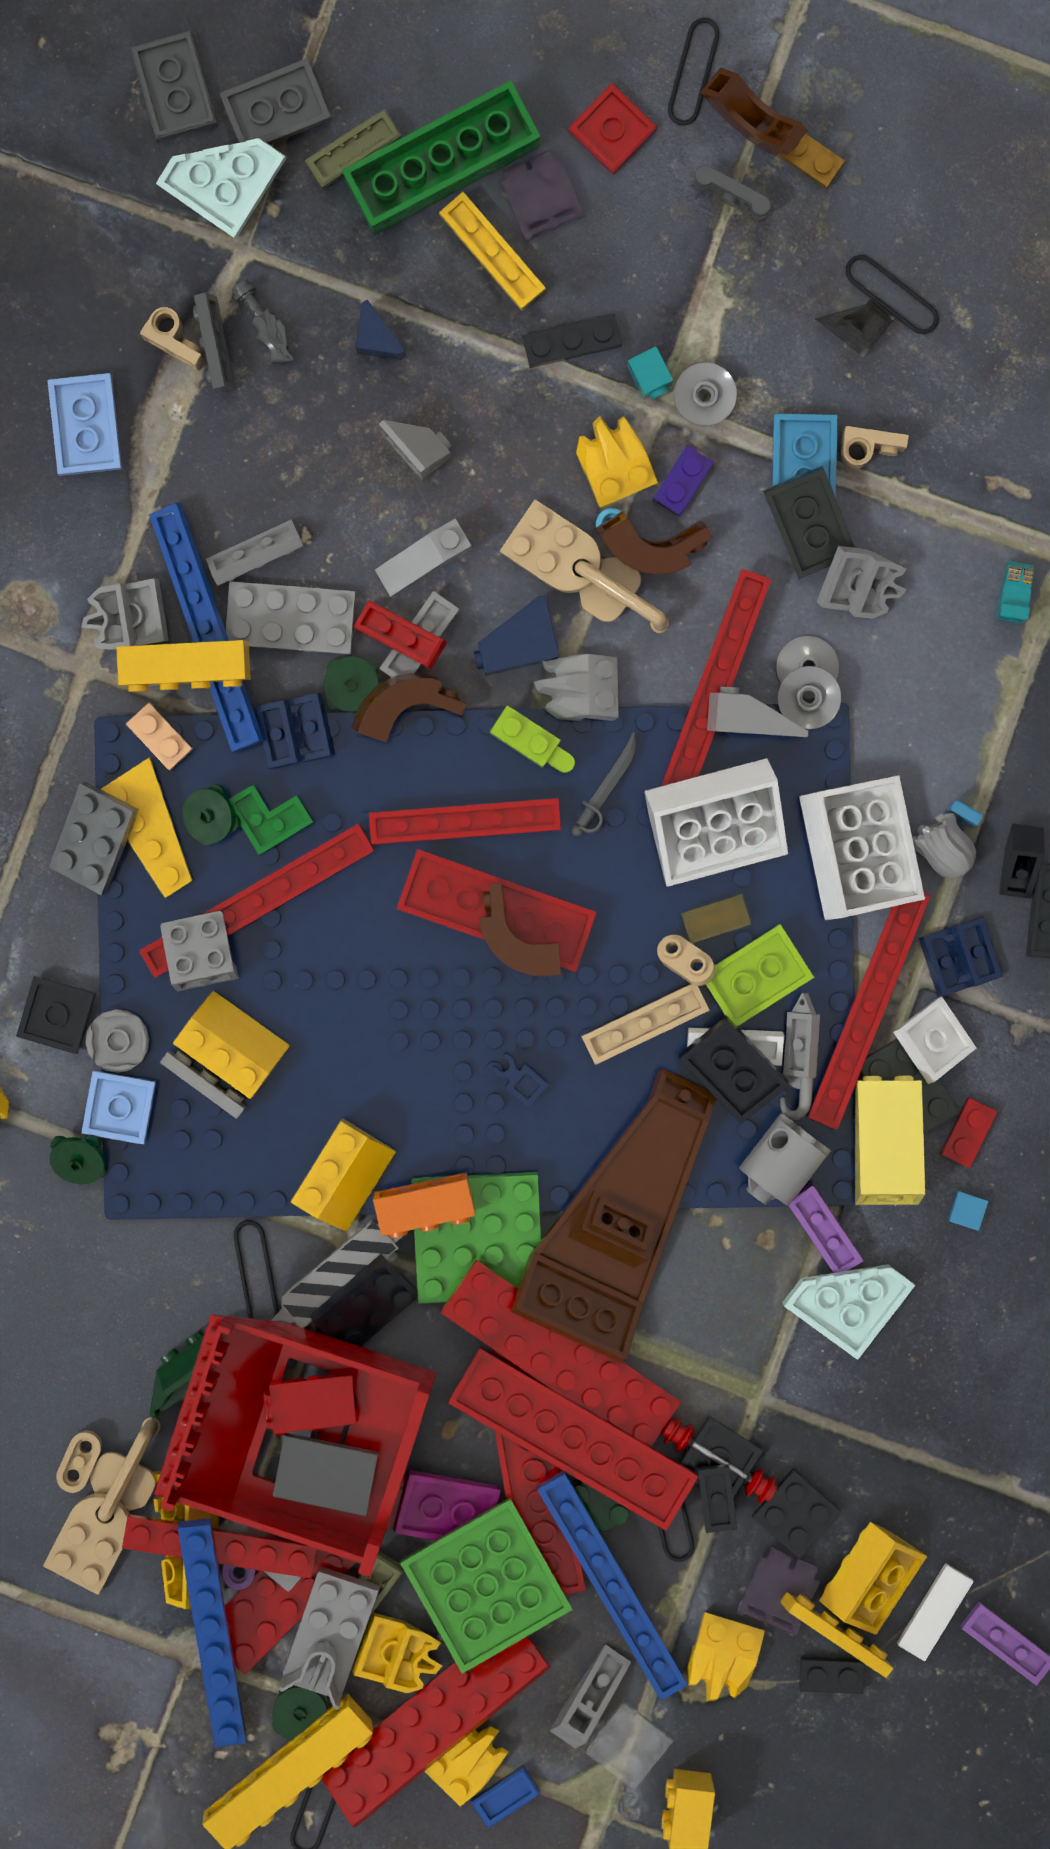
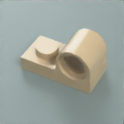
(169, 341)
(868, 439)

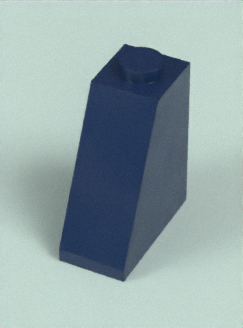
(519, 641)

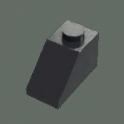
(1022, 860)

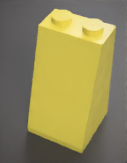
(889, 1141)

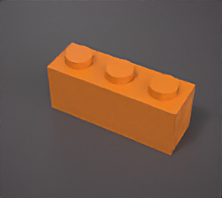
(424, 1205)

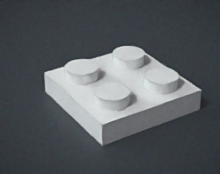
(934, 1040)

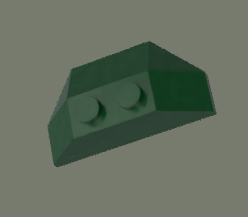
(174, 1375)

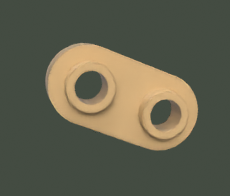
(684, 959)
(79, 1459)

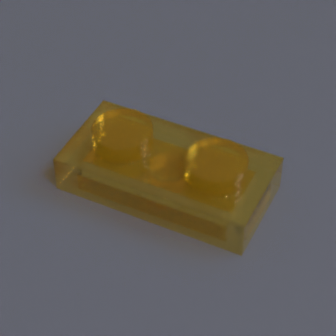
(716, 918)

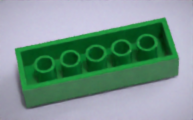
(442, 157)

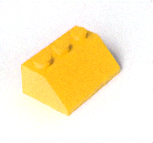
(231, 1044)
(343, 1176)
(872, 1578)

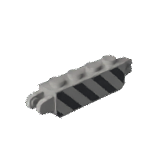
(334, 1273)

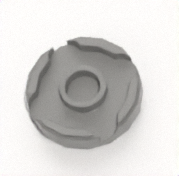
(117, 1040)

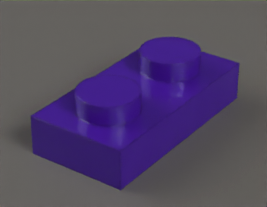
(683, 480)

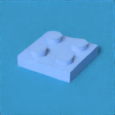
(118, 1107)

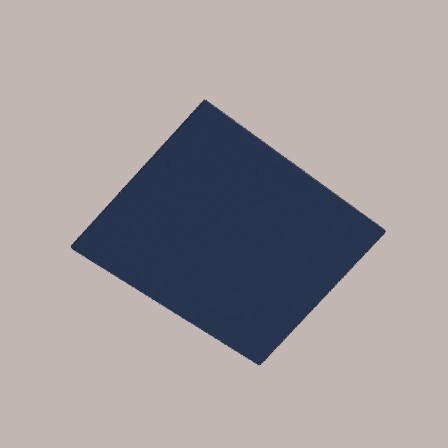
(409, 1016)

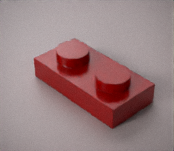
(968, 1132)

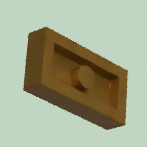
(814, 161)

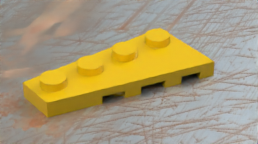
(153, 829)

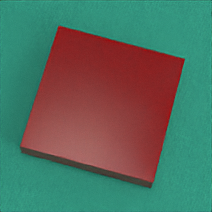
(612, 128)

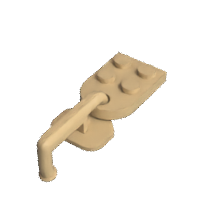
(553, 547)
(89, 1538)

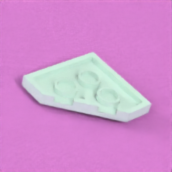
(223, 181)
(850, 1304)

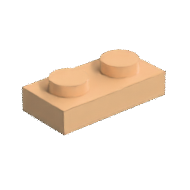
(159, 736)

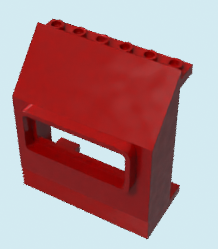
(225, 1425)

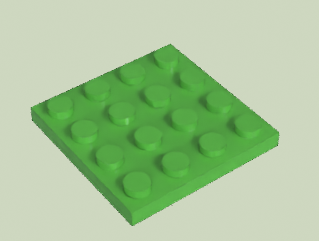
(497, 1236)
(486, 1585)

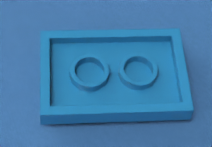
(803, 445)

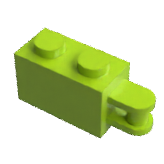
(531, 741)

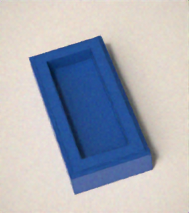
(505, 1796)

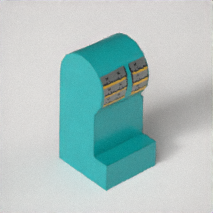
(1015, 592)

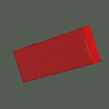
(400, 634)

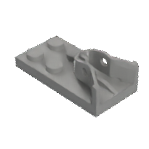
(329, 1634)

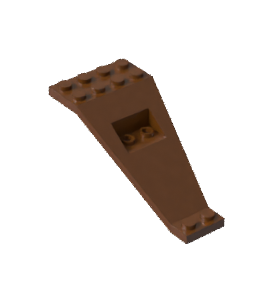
(593, 1275)

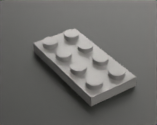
(291, 617)

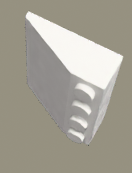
(717, 822)
(862, 848)

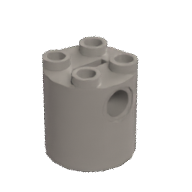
(782, 1162)

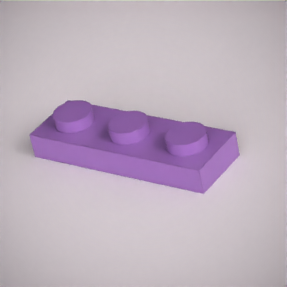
(825, 1230)
(1007, 1643)

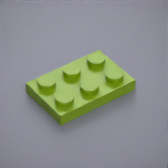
(758, 975)

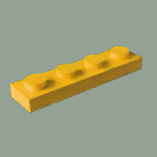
(492, 251)
(827, 1626)

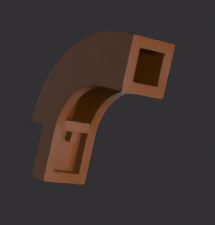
(750, 115)
(652, 556)
(396, 694)
(518, 955)

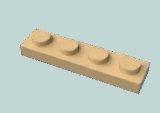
(645, 1023)

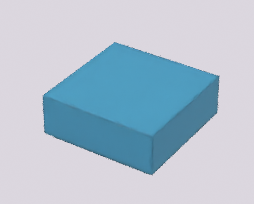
(964, 813)
(967, 1210)

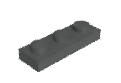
(213, 342)

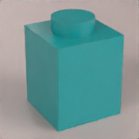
(650, 374)

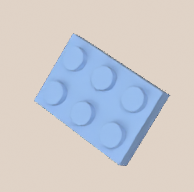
(84, 424)

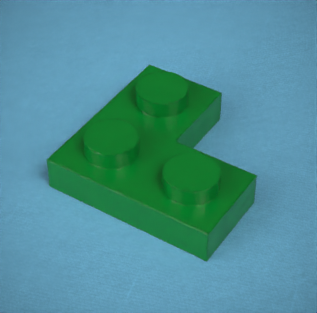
(269, 827)

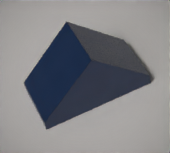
(375, 337)

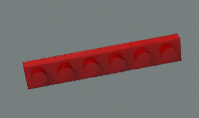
(464, 821)
(231, 1547)

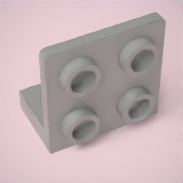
(198, 951)

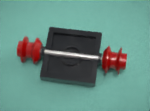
(720, 1445)

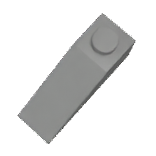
(424, 557)
(745, 714)
(590, 1698)

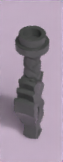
(269, 329)

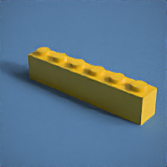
(288, 1773)

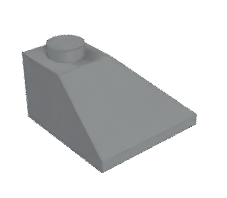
(417, 446)

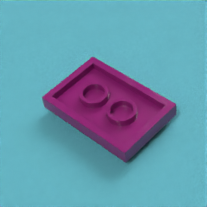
(438, 1504)

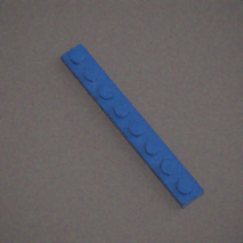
(203, 619)
(612, 1585)
(212, 1632)

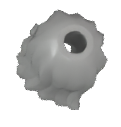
(945, 847)

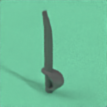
(604, 790)

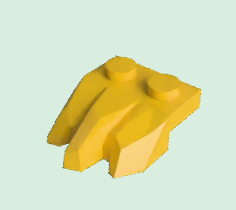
(614, 462)
(395, 1654)
(724, 1655)
(468, 1765)

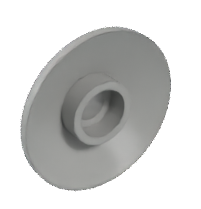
(707, 378)
(806, 649)
(823, 707)

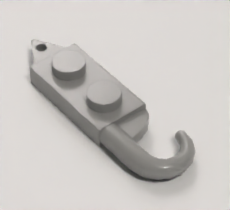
(801, 1054)

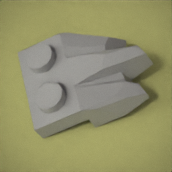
(860, 583)
(128, 615)
(581, 687)

